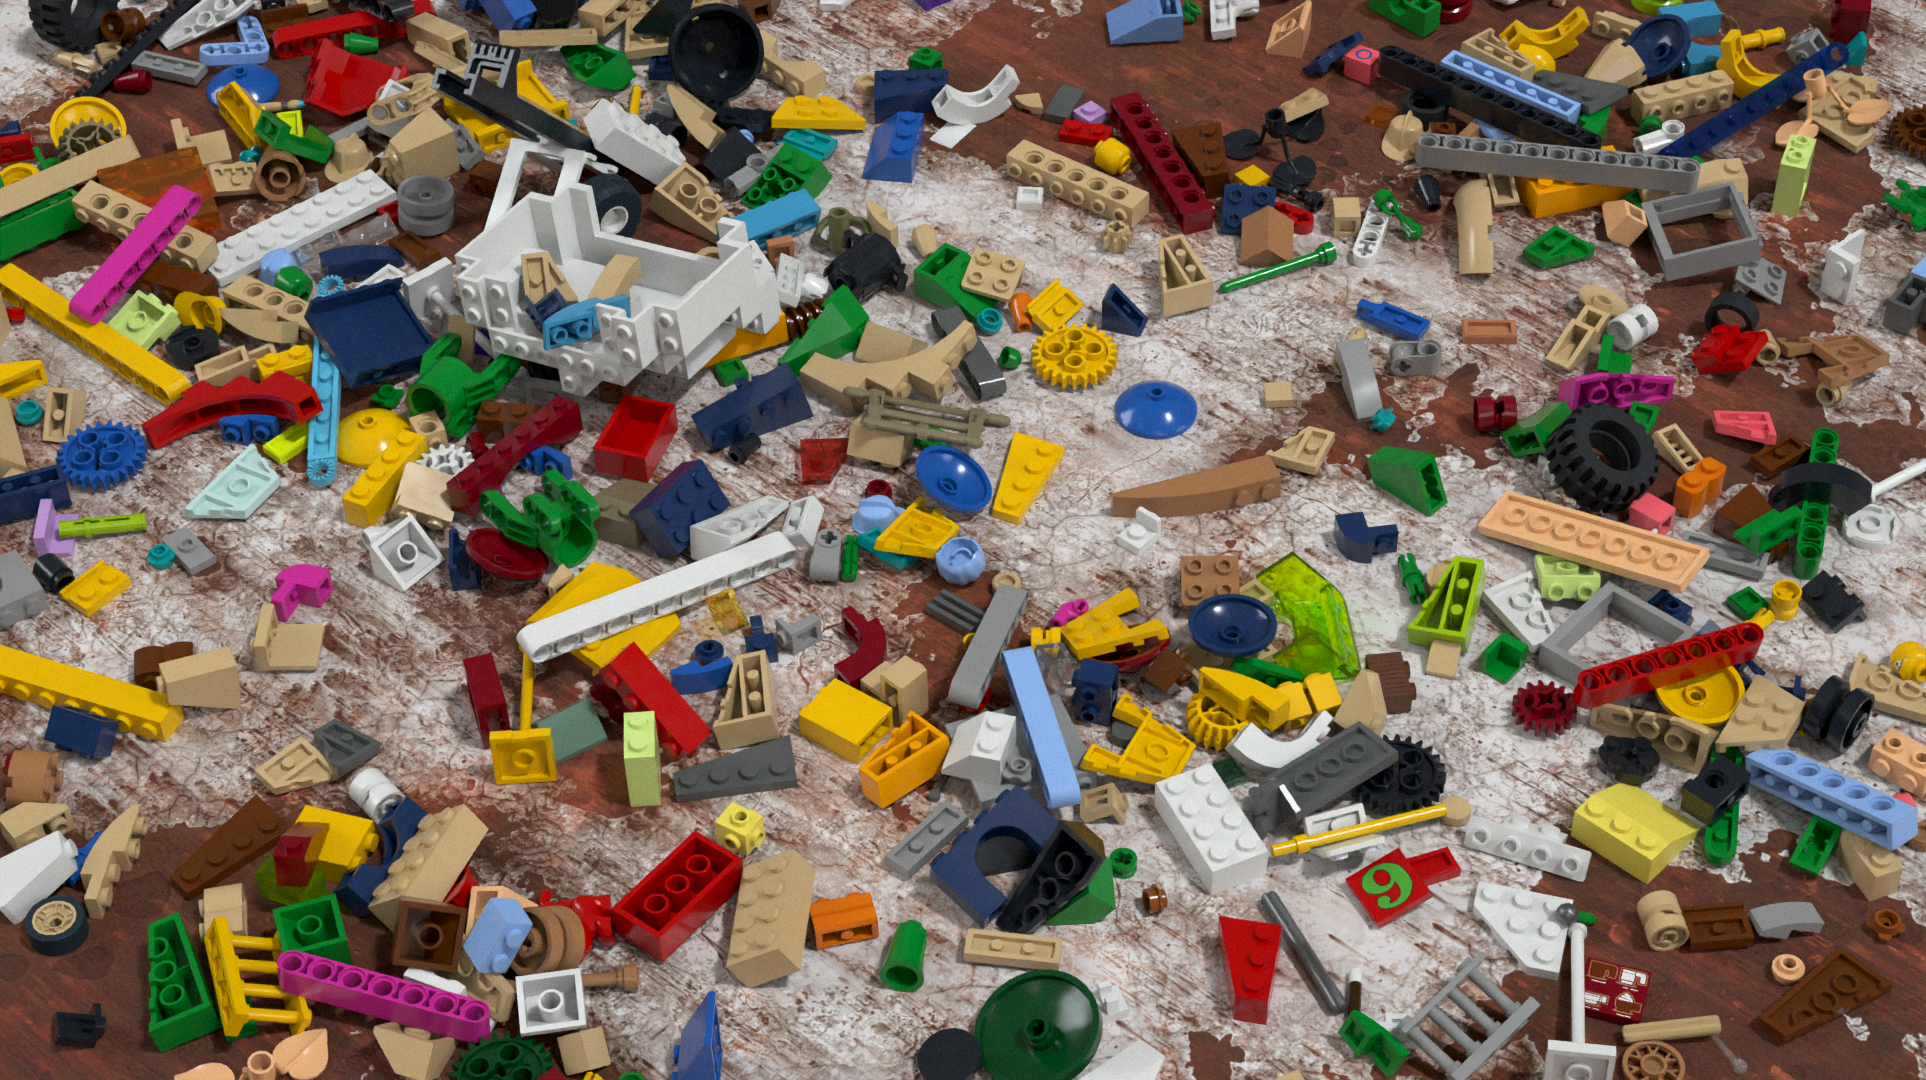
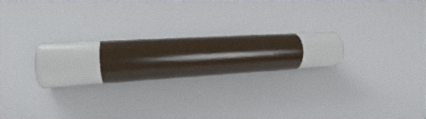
(1355, 994)

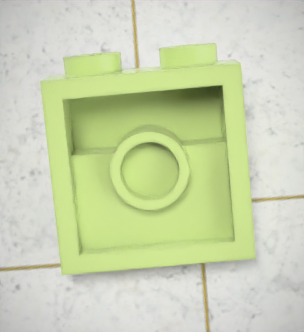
(145, 320)
(1565, 578)

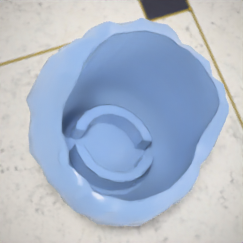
(960, 560)

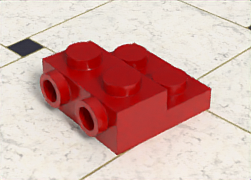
(1728, 349)

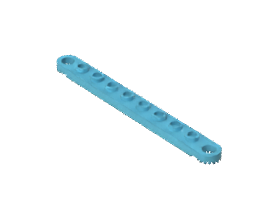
(325, 425)

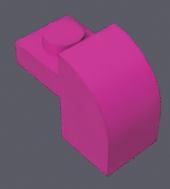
(302, 585)

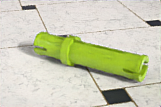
(104, 525)

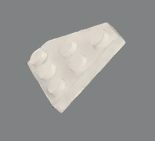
(1524, 926)

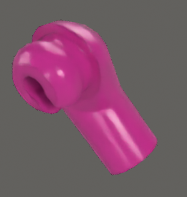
(1069, 612)

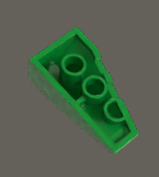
(598, 65)
(832, 334)

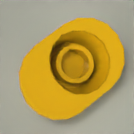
(200, 311)

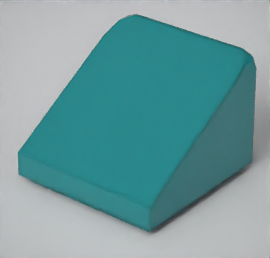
(1857, 50)

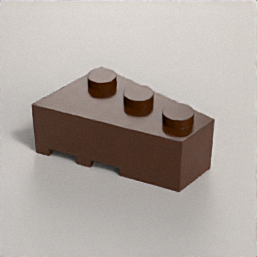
(1204, 156)

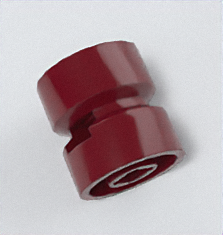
(1494, 413)

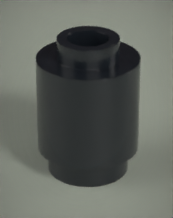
(53, 572)

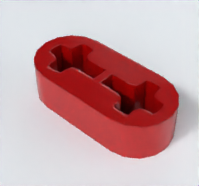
(1302, 219)

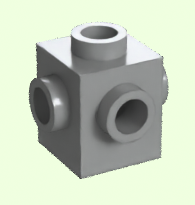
(1805, 45)

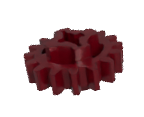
(1544, 708)

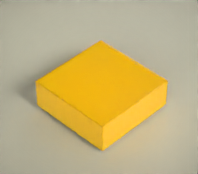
(1252, 176)

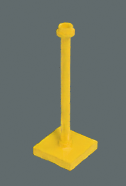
(525, 753)

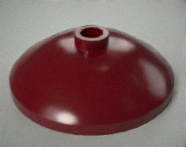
(505, 557)
(1132, 658)

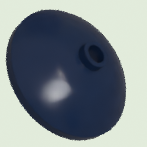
(1661, 44)
(1232, 625)

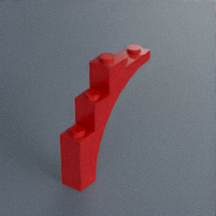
(205, 404)

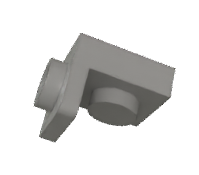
(800, 634)

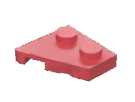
(1745, 425)

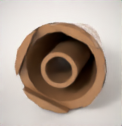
(279, 175)

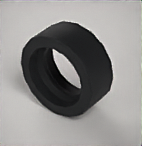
(1413, 100)
(1736, 303)

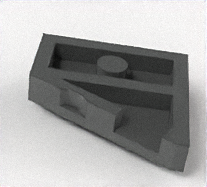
(344, 746)

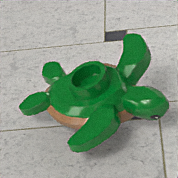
(1910, 204)

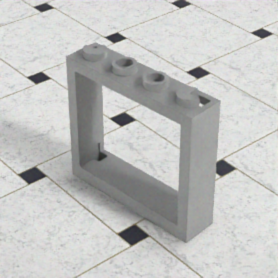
(1696, 204)
(1553, 651)

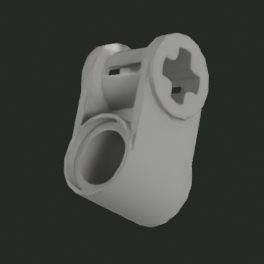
(1418, 357)
(827, 556)

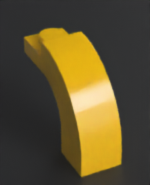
(1554, 40)
(1738, 68)

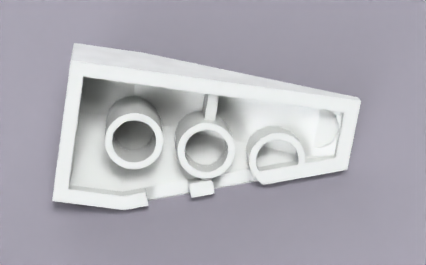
(733, 526)

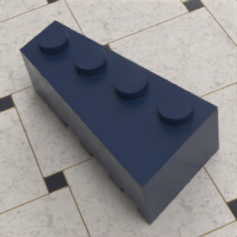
(756, 408)

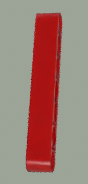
(365, 23)
(1667, 665)

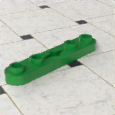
(1721, 838)

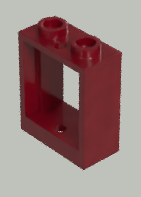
(486, 696)

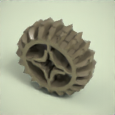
(83, 137)

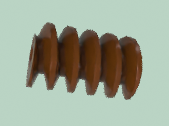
(799, 316)

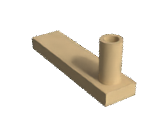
(548, 37)

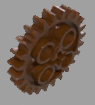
(1909, 131)

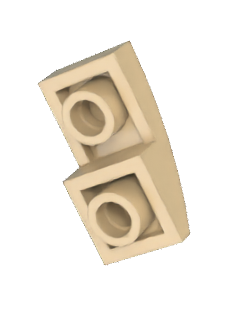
(879, 223)

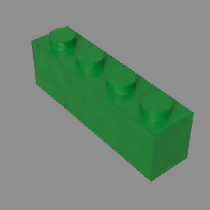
(38, 224)

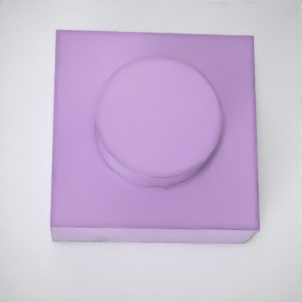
(1090, 113)

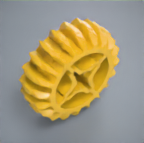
(1212, 723)

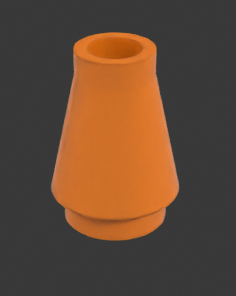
(1016, 307)

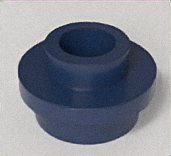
(708, 651)

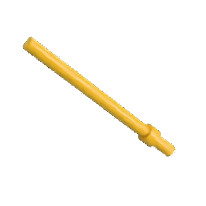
(1303, 843)

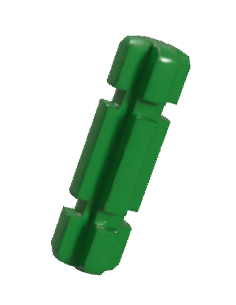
(850, 558)

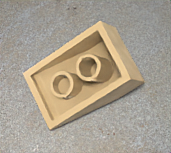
(878, 445)

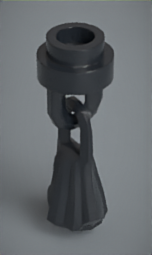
(1314, 200)

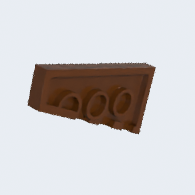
(236, 844)
(1822, 995)

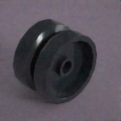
(1838, 713)

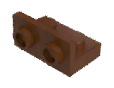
(283, 17)

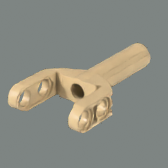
(418, 97)

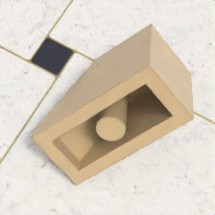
(63, 413)
(1363, 703)

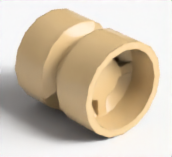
(1662, 920)

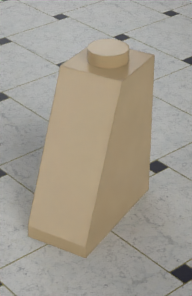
(201, 680)

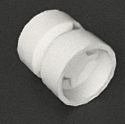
(1632, 326)
(374, 793)

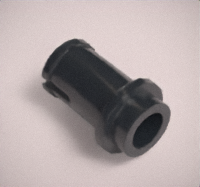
(739, 452)

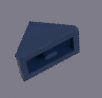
(1121, 314)

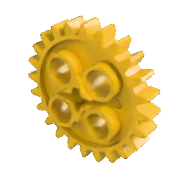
(1074, 355)

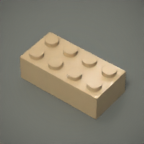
(429, 861)
(771, 918)

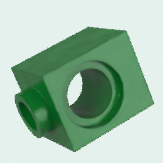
(926, 59)

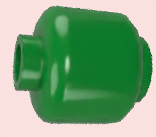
(294, 282)

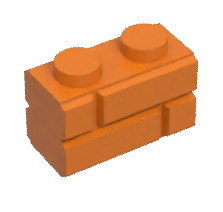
(843, 920)

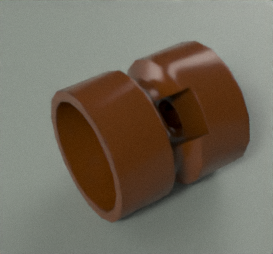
(122, 24)

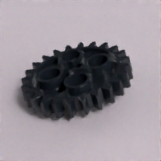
(1419, 779)

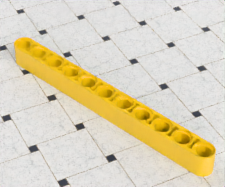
(94, 339)

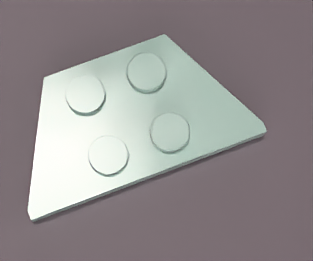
(236, 489)

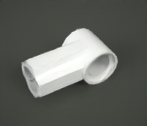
(1657, 140)

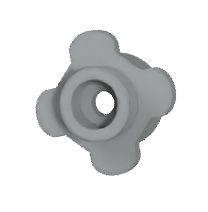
(1019, 770)

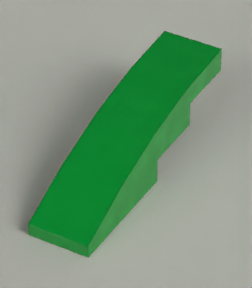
(1816, 846)

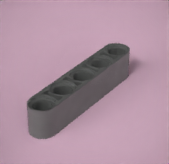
(977, 365)

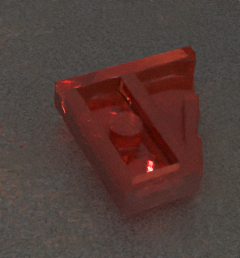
(822, 459)

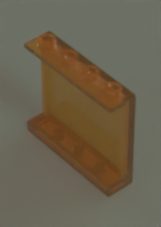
(154, 176)

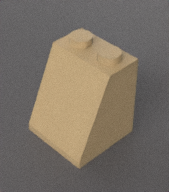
(424, 148)

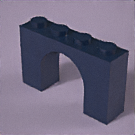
(956, 871)

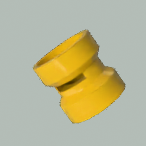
(1785, 600)
(1041, 636)

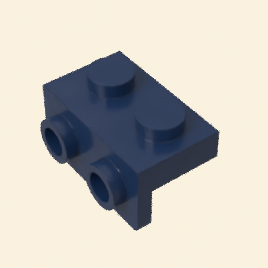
(544, 308)

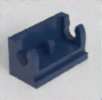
(462, 569)

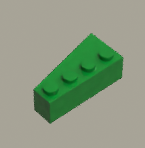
(179, 990)

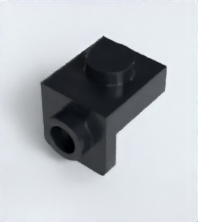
(78, 1028)

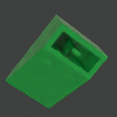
(787, 173)
(940, 281)

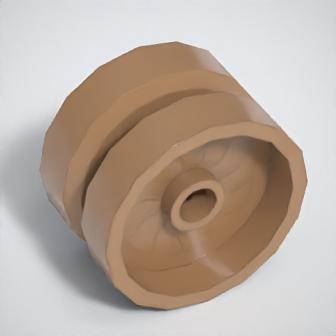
(552, 943)

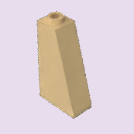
(439, 33)

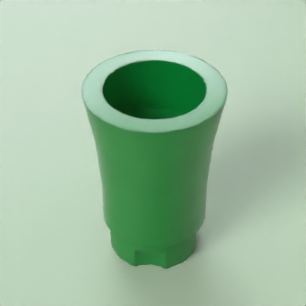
(905, 960)

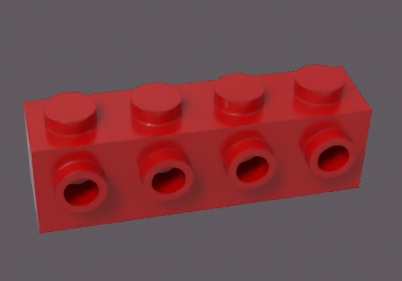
(648, 690)

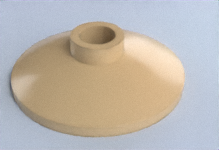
(1603, 299)

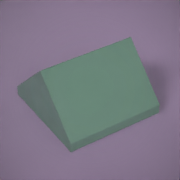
(573, 729)

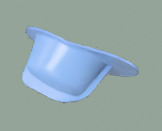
(273, 262)
(875, 512)

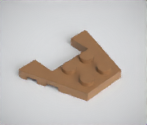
(1847, 354)

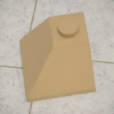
(414, 1051)

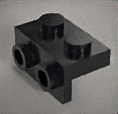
(1831, 602)

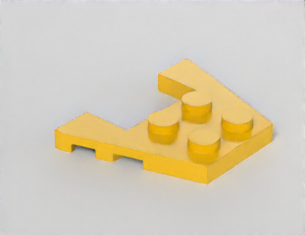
(1102, 629)
(1152, 753)

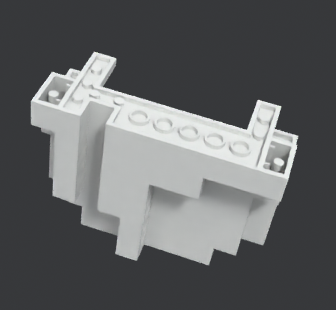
(679, 307)

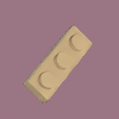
(1013, 949)

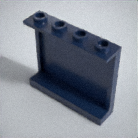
(369, 332)

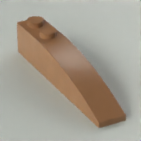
(1203, 491)

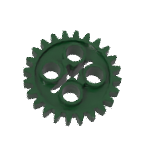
(502, 1060)

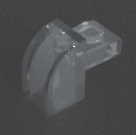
(1056, 667)

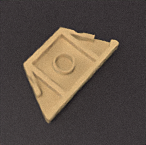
(1763, 718)

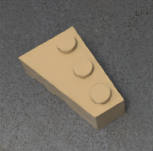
(1496, 53)
(1182, 277)
(749, 705)

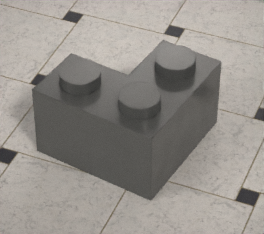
(1907, 305)

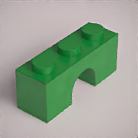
(1417, 16)

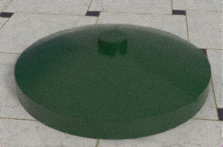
(1039, 1027)

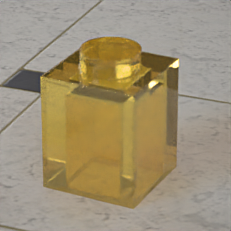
(727, 611)

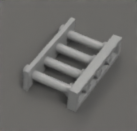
(1497, 1033)

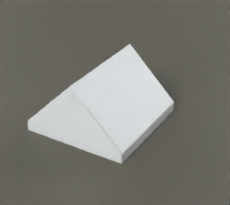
(404, 554)

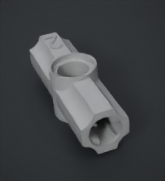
(745, 177)

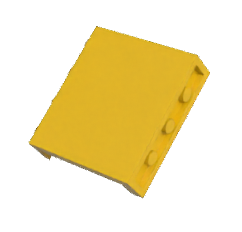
(493, 136)

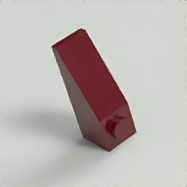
(298, 853)

